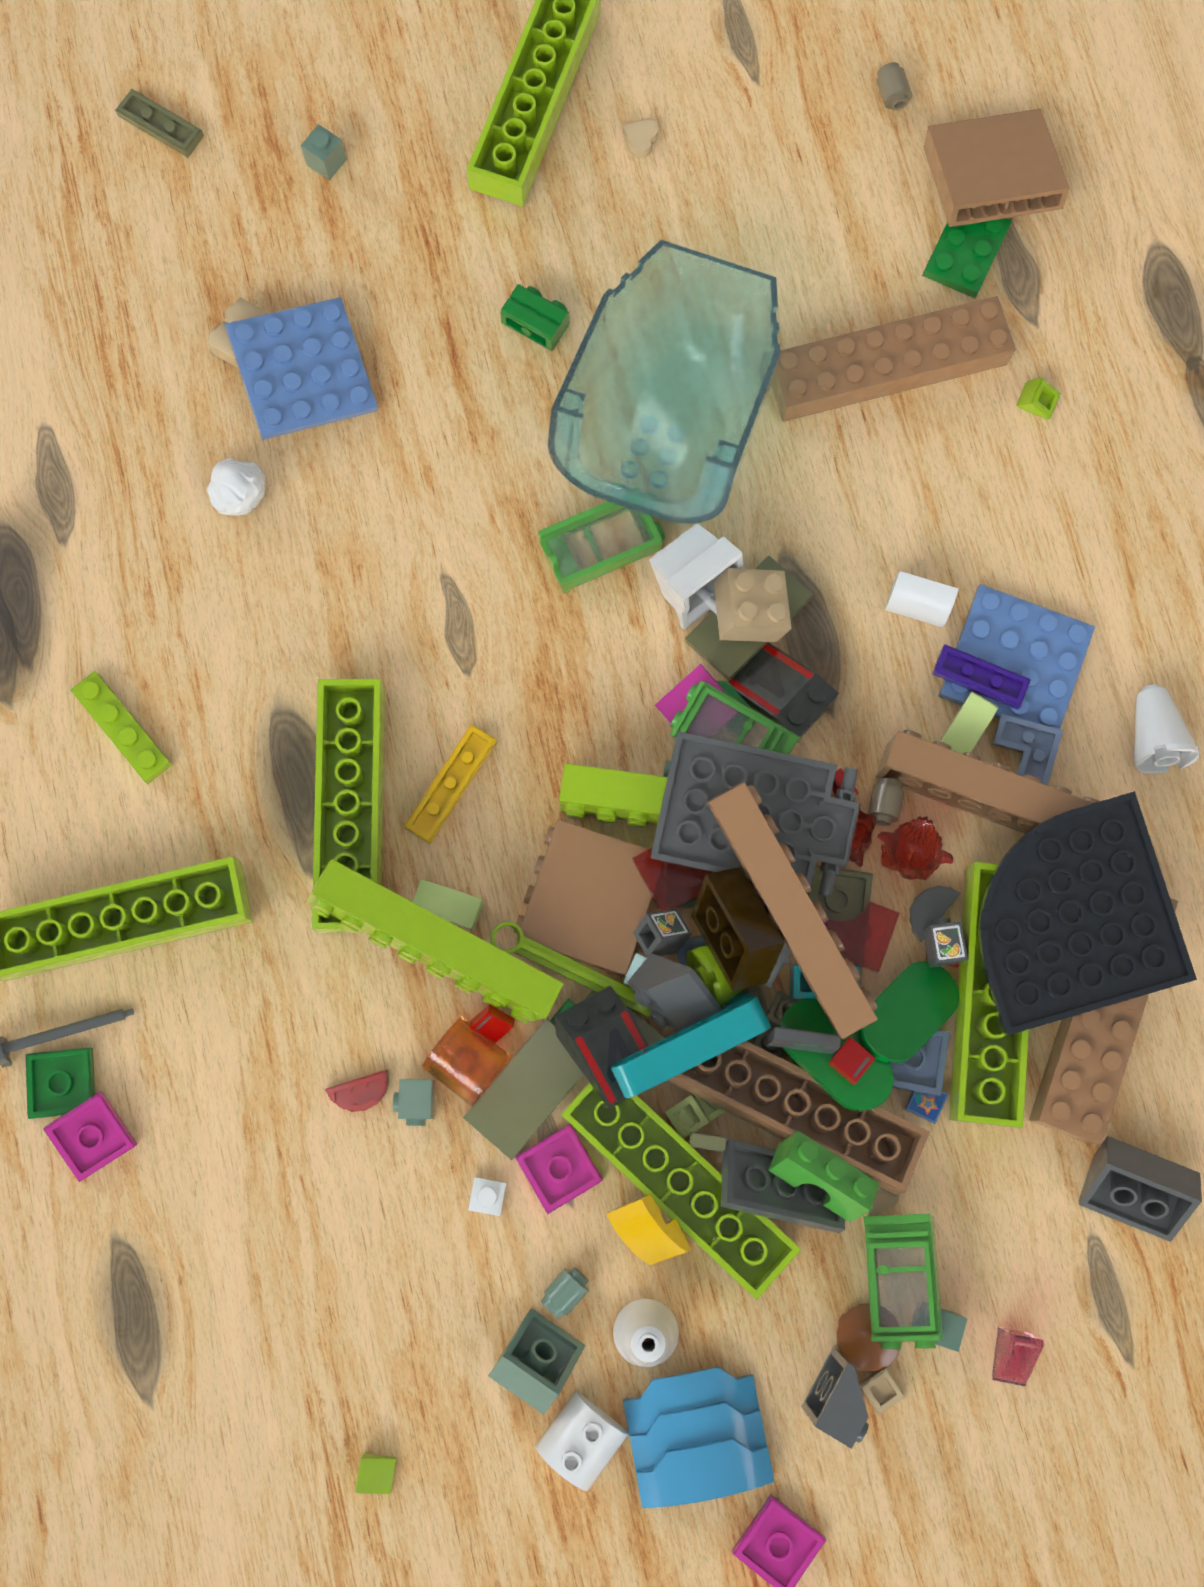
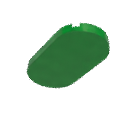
(910, 1012)
(870, 1089)

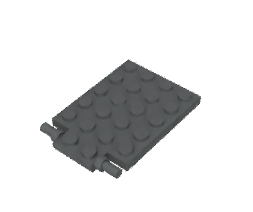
(792, 793)

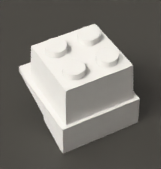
(690, 568)

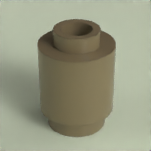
(893, 86)
(886, 801)

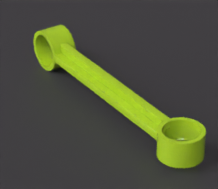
(568, 967)

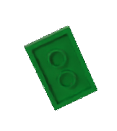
(966, 255)

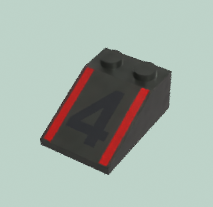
(783, 689)
(598, 1036)

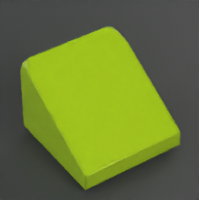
(1038, 398)
(375, 1474)

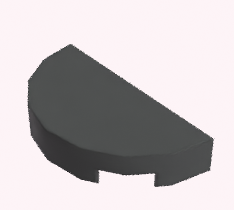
(930, 906)

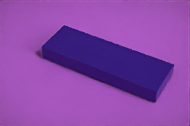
(981, 676)

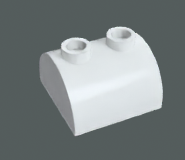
(581, 1441)

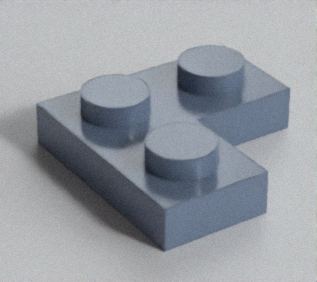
(1034, 740)

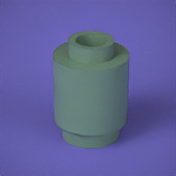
(565, 1292)

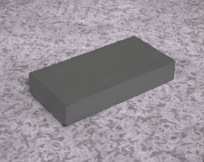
(804, 1040)

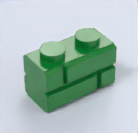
(535, 316)

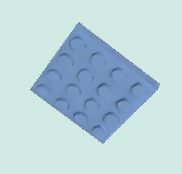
(301, 368)
(1029, 643)

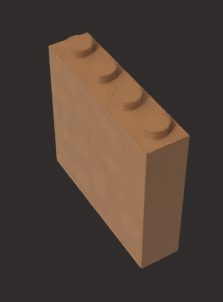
(995, 167)
(586, 898)

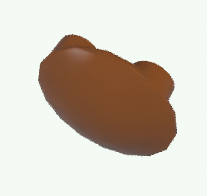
(855, 1341)

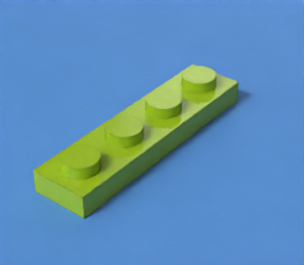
(121, 727)

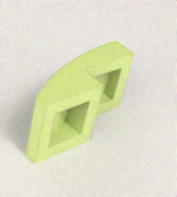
(969, 723)
(449, 904)
(692, 1114)

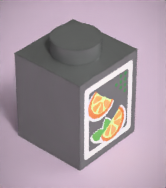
(662, 933)
(945, 943)

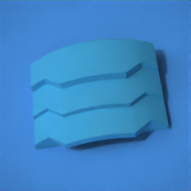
(697, 1438)

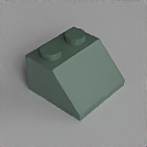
(537, 1361)

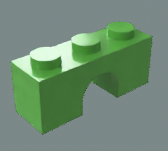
(804, 1161)

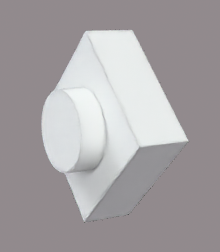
(487, 1196)

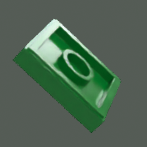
(58, 1081)

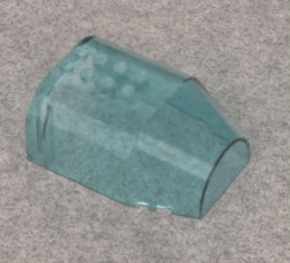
(668, 385)

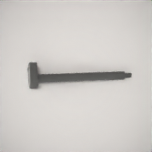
(59, 1032)

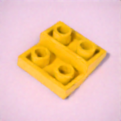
(646, 1232)

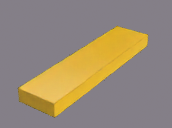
(450, 784)

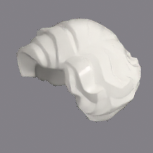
(236, 487)

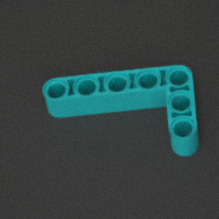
(736, 1023)

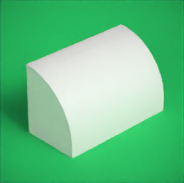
(921, 599)

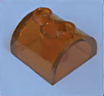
(465, 1061)

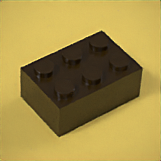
(737, 928)

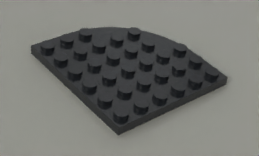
(1079, 918)

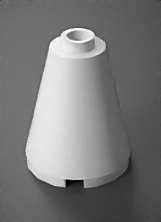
(1161, 733)
(645, 1320)

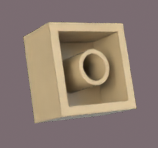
(752, 605)

